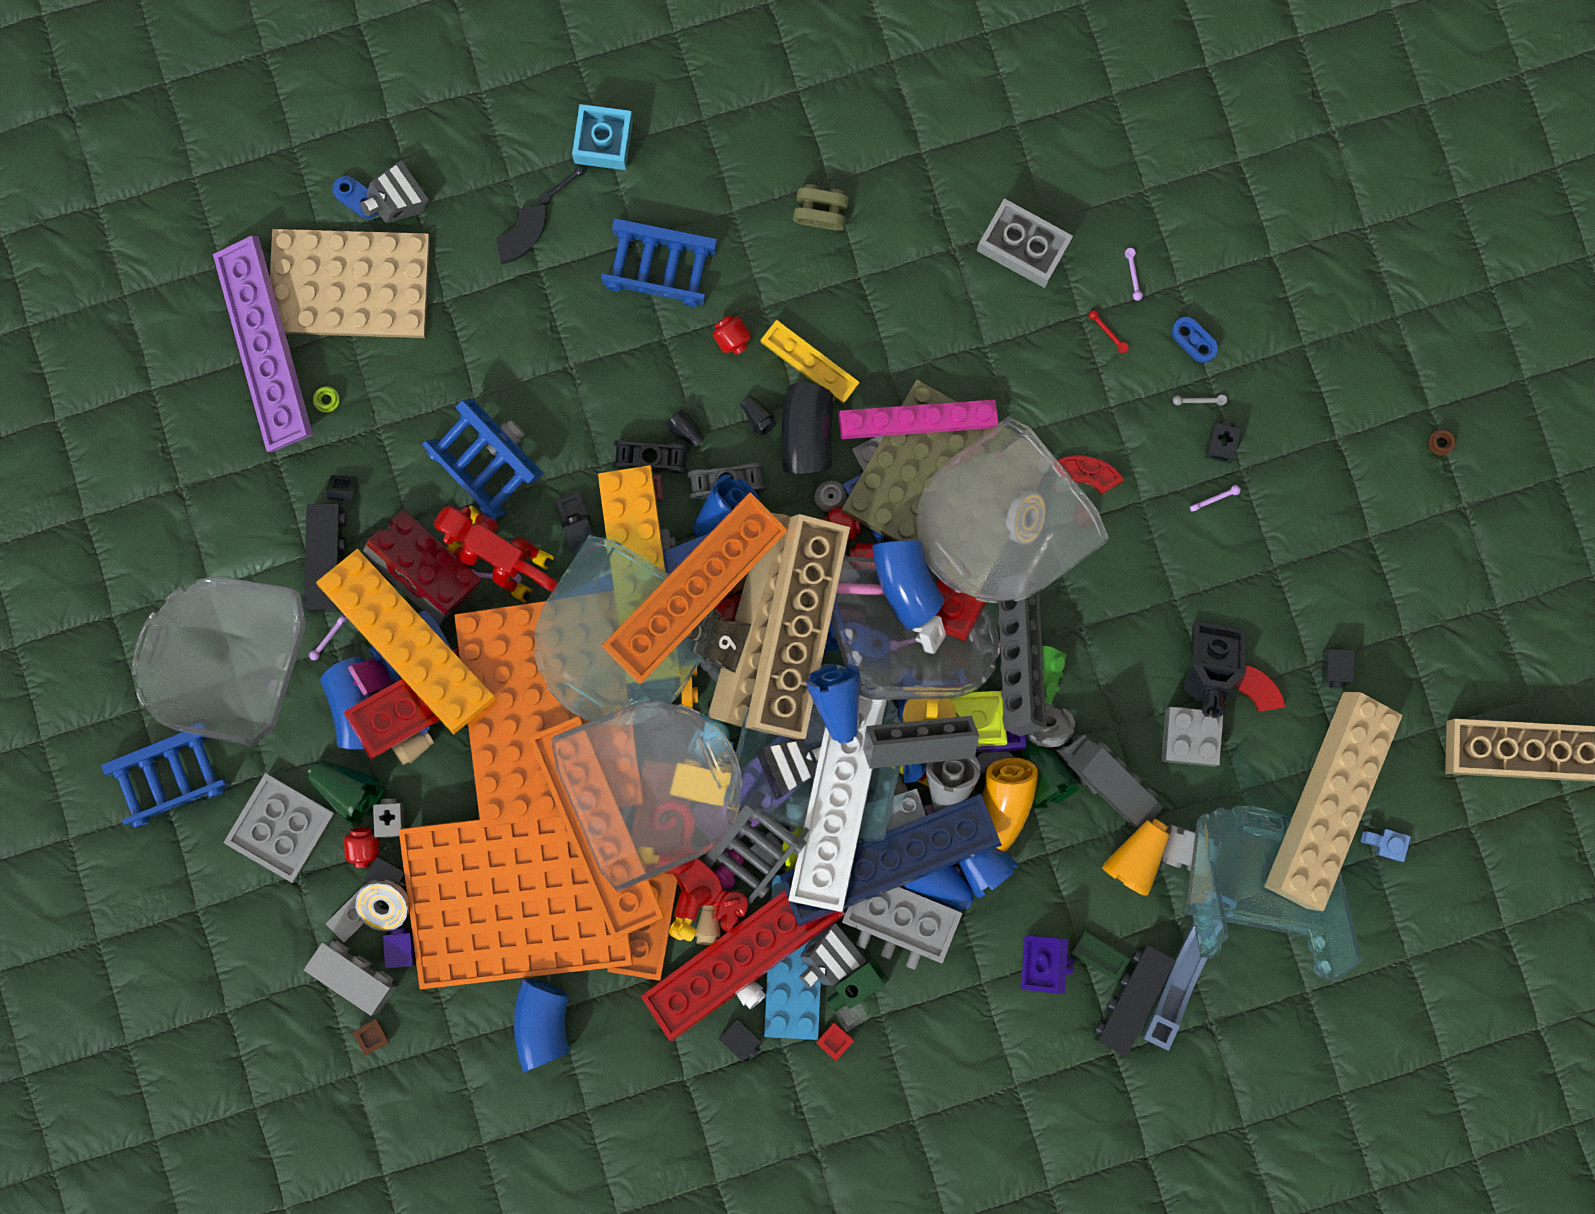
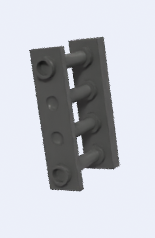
(743, 826)

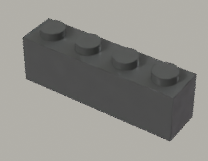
(920, 742)
(1115, 784)

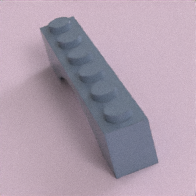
(1175, 994)

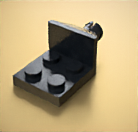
(1215, 666)

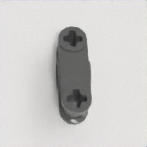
(709, 477)

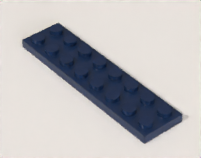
(910, 854)

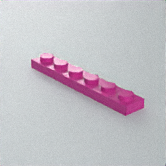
(918, 419)

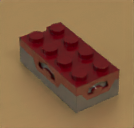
(421, 567)

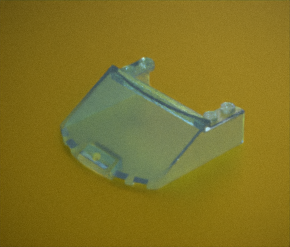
(1227, 884)

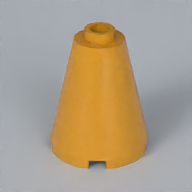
(1139, 857)

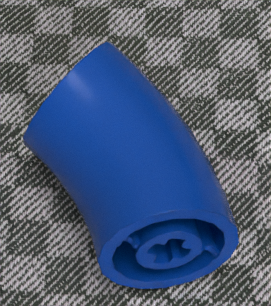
(907, 582)
(341, 696)
(540, 1023)

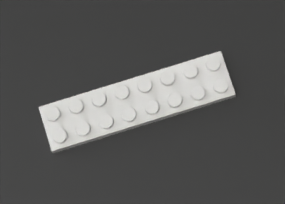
(835, 816)

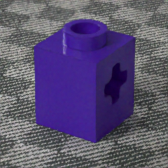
(399, 949)

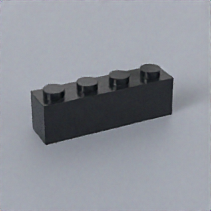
(322, 552)
(1134, 1000)

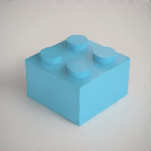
(602, 137)

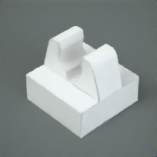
(931, 634)

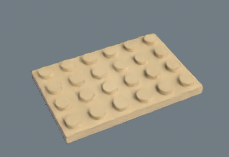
(351, 282)

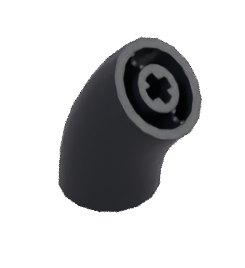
(807, 428)

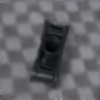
(665, 461)

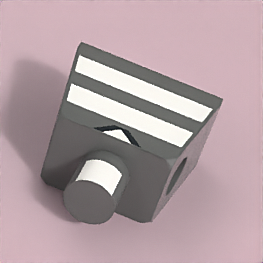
(394, 195)
(829, 957)

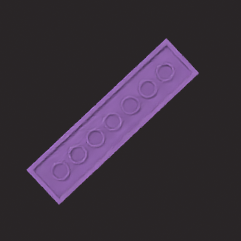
(262, 344)

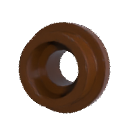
(1447, 437)

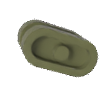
(811, 196)

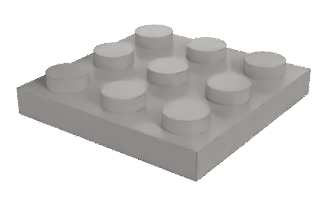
(279, 828)

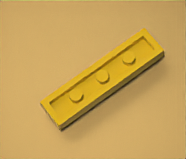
(809, 361)

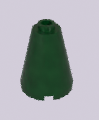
(1054, 778)
(346, 790)

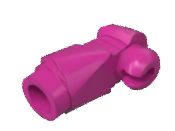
(724, 874)

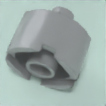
(1179, 847)

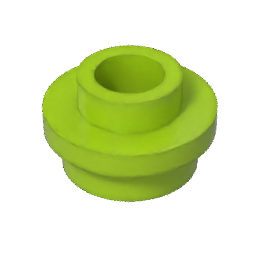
(323, 392)

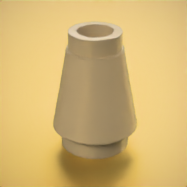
(412, 747)
(707, 929)

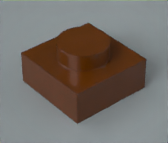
(371, 1037)

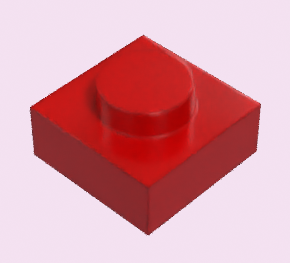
(834, 1041)

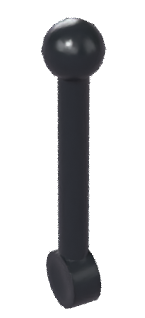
(545, 197)

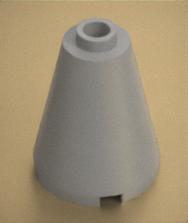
(951, 781)

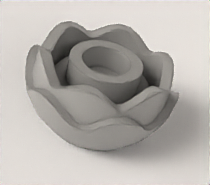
(830, 487)

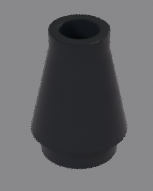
(758, 416)
(685, 428)

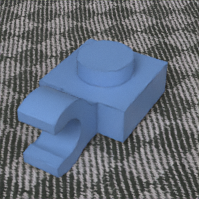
(1389, 844)

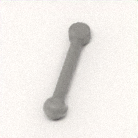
(1220, 400)

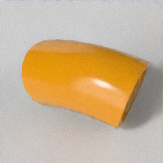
(1009, 796)

